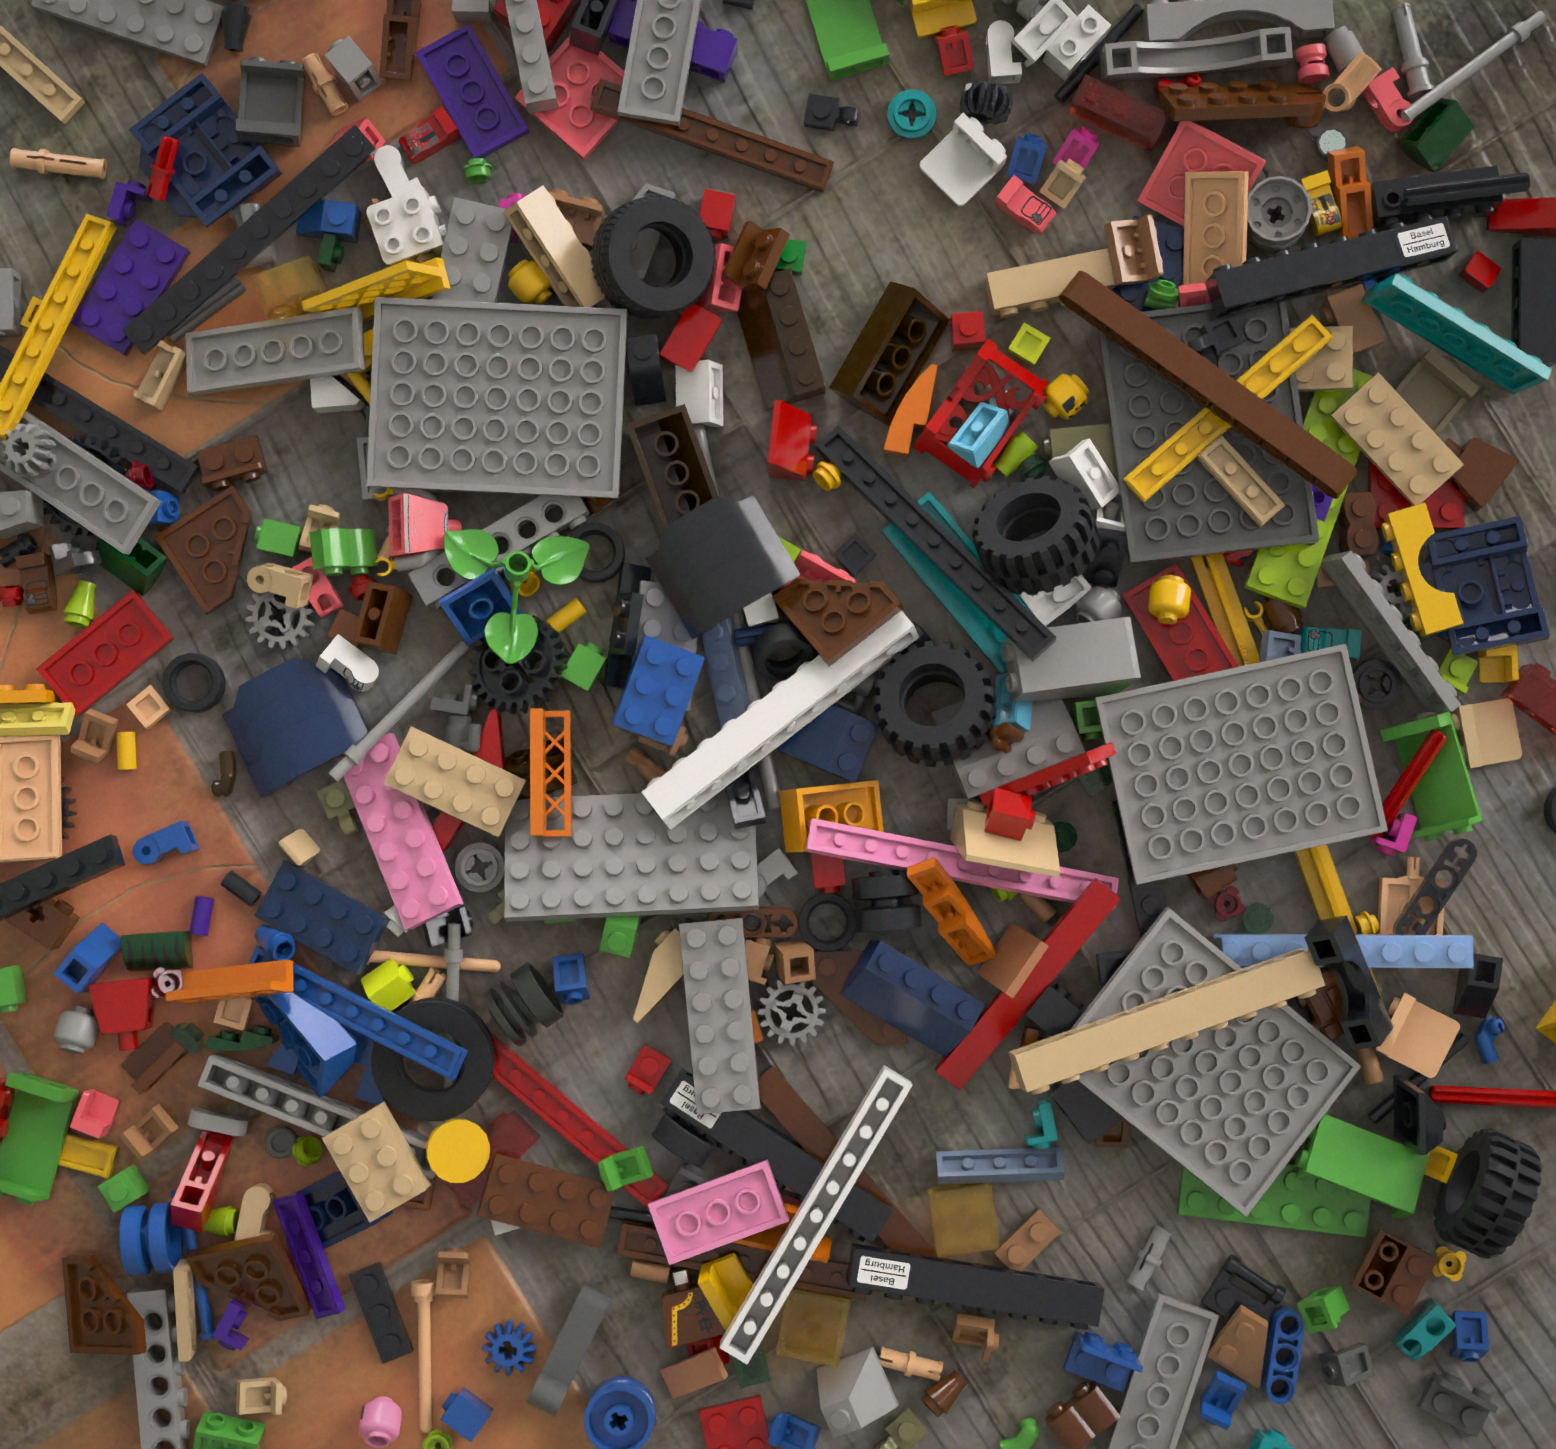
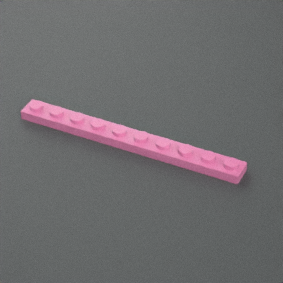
(902, 851)

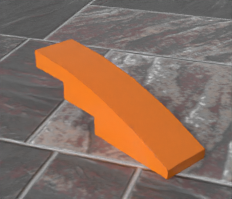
(952, 911)

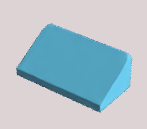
(980, 433)
(1014, 713)

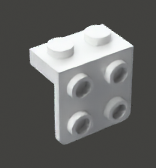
(964, 160)
(407, 226)

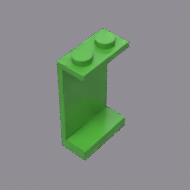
(847, 36)
(1445, 792)
(34, 1136)
(1363, 1164)

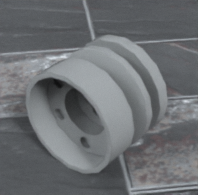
(1283, 197)

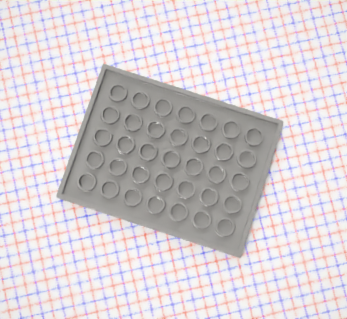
(496, 397)
(1241, 764)
(1232, 1097)

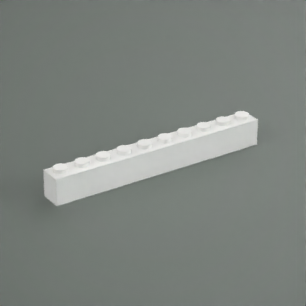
(771, 722)
(815, 1214)

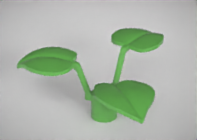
(557, 558)

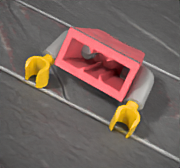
(415, 528)

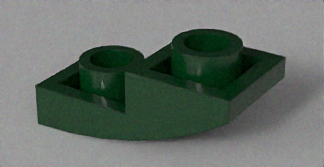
(250, 1039)

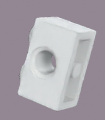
(1076, 42)

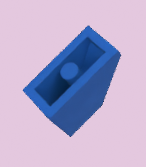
(332, 218)

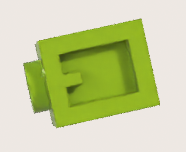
(1457, 670)

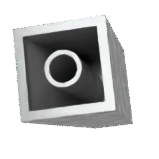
(1082, 662)

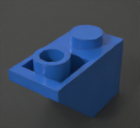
(89, 959)

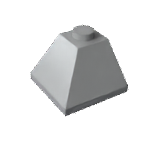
(854, 1392)

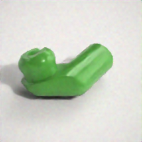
(1025, 1439)

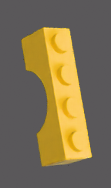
(1431, 608)

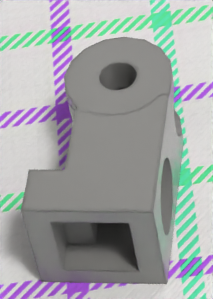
(772, 867)

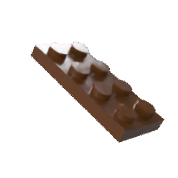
(546, 1200)

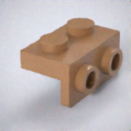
(582, 214)
(1134, 250)

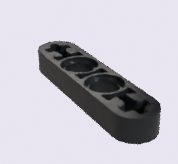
(1430, 888)

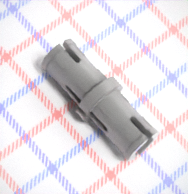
(1149, 1257)

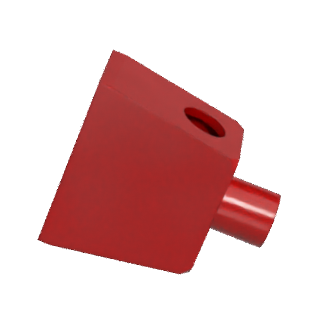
(124, 1008)

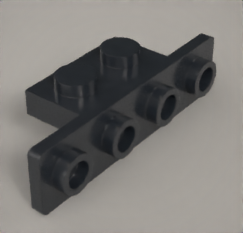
(625, 624)

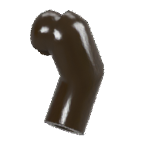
(228, 775)

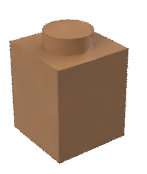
(794, 961)

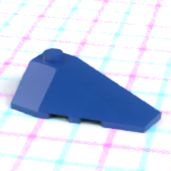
(316, 1039)

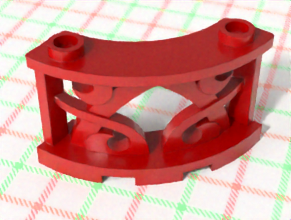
(980, 372)

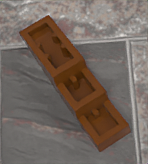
(399, 39)

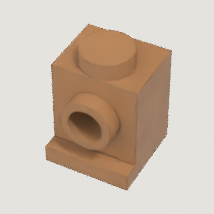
(758, 958)

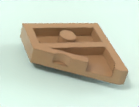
(1241, 1345)

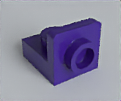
(122, 202)
(232, 1318)

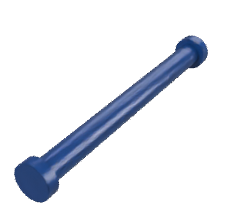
(200, 1291)

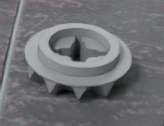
(466, 860)

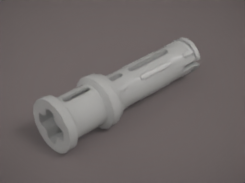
(1414, 64)

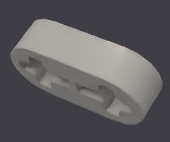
(218, 1122)

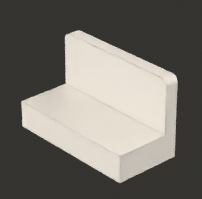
(1043, 30)
(701, 392)
(1088, 472)

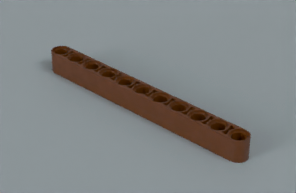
(1208, 385)

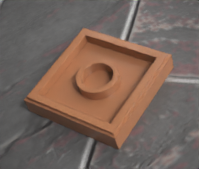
(1015, 959)

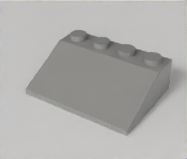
(1048, 742)

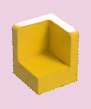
(1498, 665)

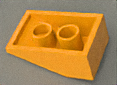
(845, 803)

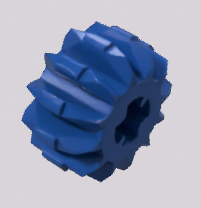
(500, 1353)

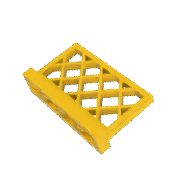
(398, 281)

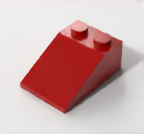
(790, 443)

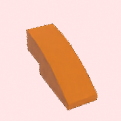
(1351, 190)
(911, 414)

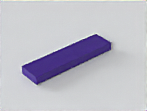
(309, 1255)

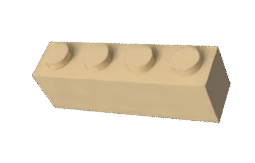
(555, 248)
(1042, 282)

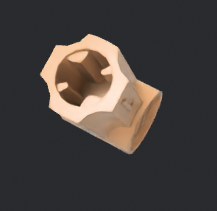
(1352, 82)

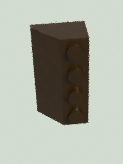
(780, 342)
(889, 352)
(672, 463)

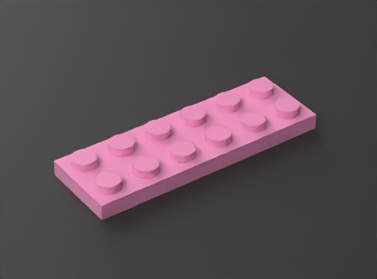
(401, 839)

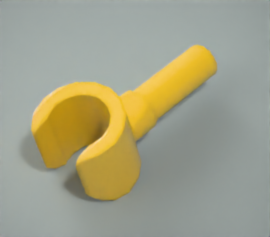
(1257, 619)

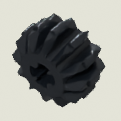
(986, 102)

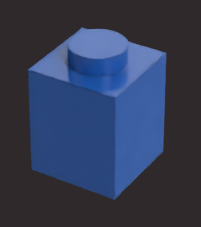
(465, 1413)

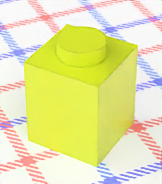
(389, 985)

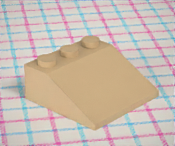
(1034, 853)

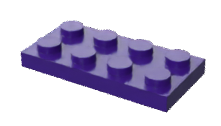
(472, 92)
(129, 284)

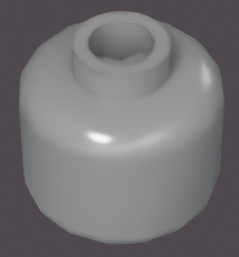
(1098, 605)
(76, 1030)

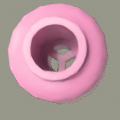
(380, 1422)

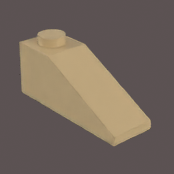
(662, 973)

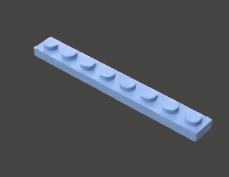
(1378, 950)

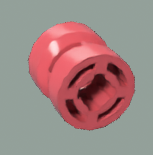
(1312, 63)

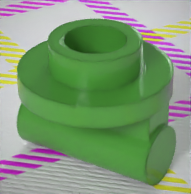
(1162, 295)

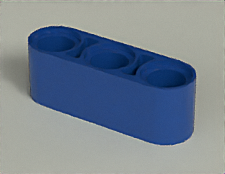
(1287, 1369)

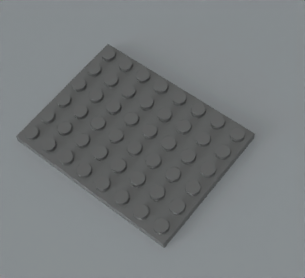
(1193, 509)

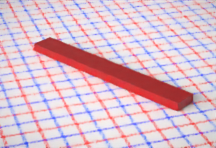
(1005, 1012)
(566, 1117)

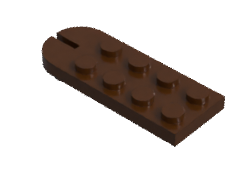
(1295, 102)

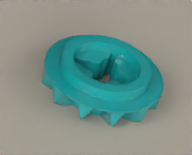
(900, 105)

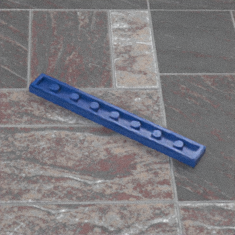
(374, 1021)

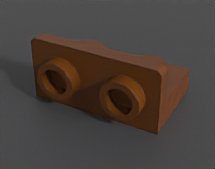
(755, 256)
(232, 462)

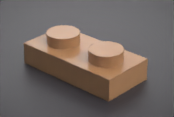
(1027, 1241)

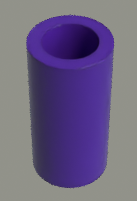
(201, 915)

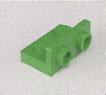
(227, 1432)

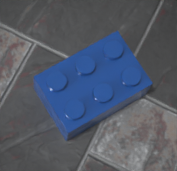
(657, 690)

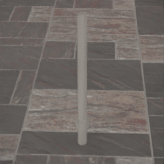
(1515, 35)
(356, 754)
(453, 956)

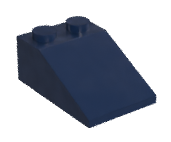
(833, 742)
(336, 1209)

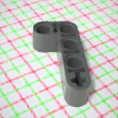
(569, 1350)

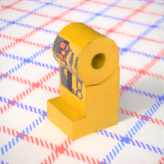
(1325, 213)

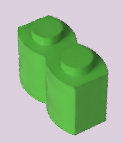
(343, 550)

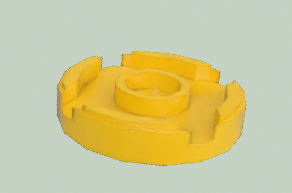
(457, 1150)

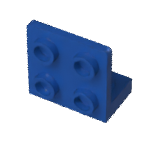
(1101, 1361)

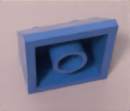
(476, 603)

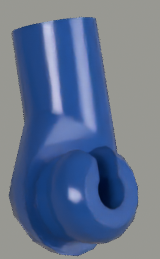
(1485, 1037)

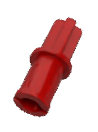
(162, 168)

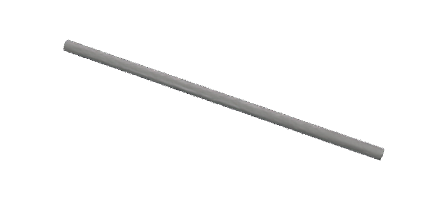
(766, 765)

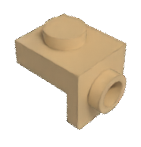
(1063, 182)
(318, 518)
(260, 1396)

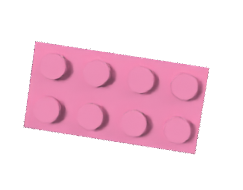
(718, 1212)

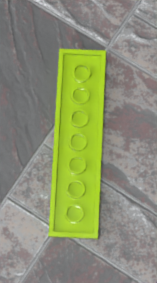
(1291, 570)

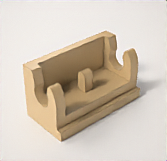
(161, 376)

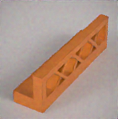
(538, 779)
(234, 982)

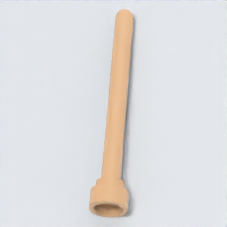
(435, 961)
(423, 1294)

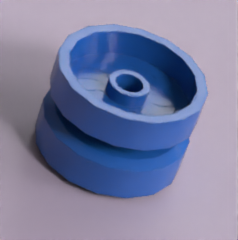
(149, 1239)
(625, 1397)

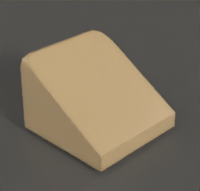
(299, 847)

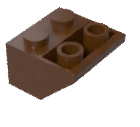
(1393, 1271)

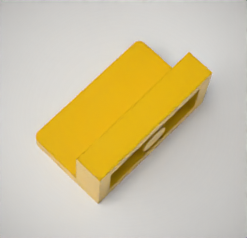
(933, 15)
(724, 1286)

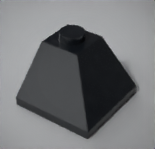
(1416, 1117)

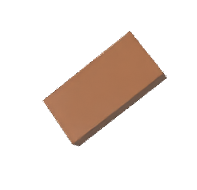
(694, 1373)

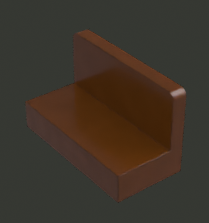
(153, 1058)

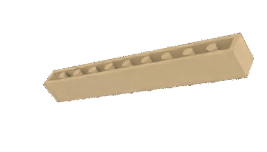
(1166, 1019)

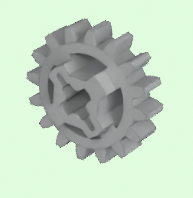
(268, 621)
(786, 1024)

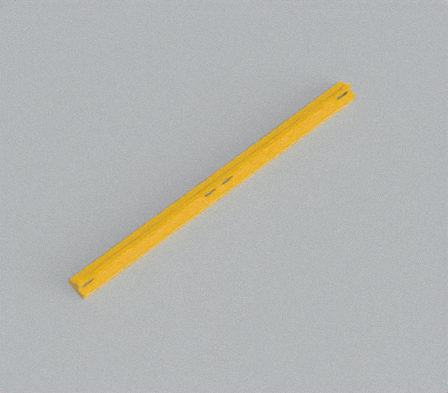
(1232, 625)

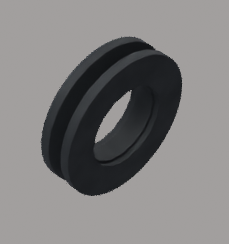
(449, 1102)

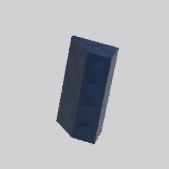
(911, 998)

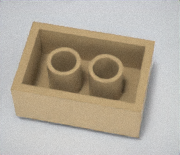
(376, 1161)

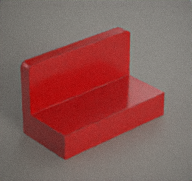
(690, 338)

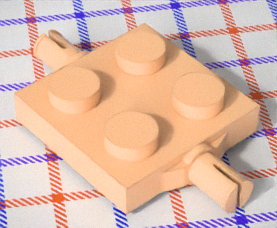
(1395, 895)

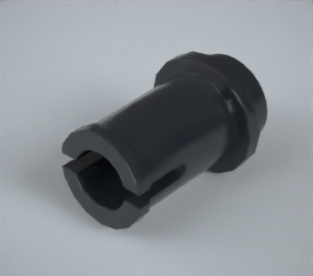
(23, 545)

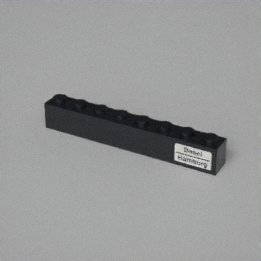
(1330, 266)
(789, 1163)
(974, 1285)

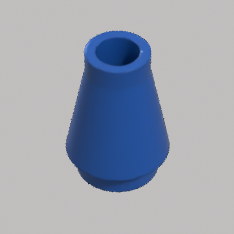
(275, 943)

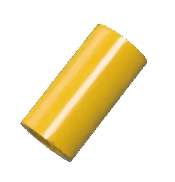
(566, 615)
(126, 750)

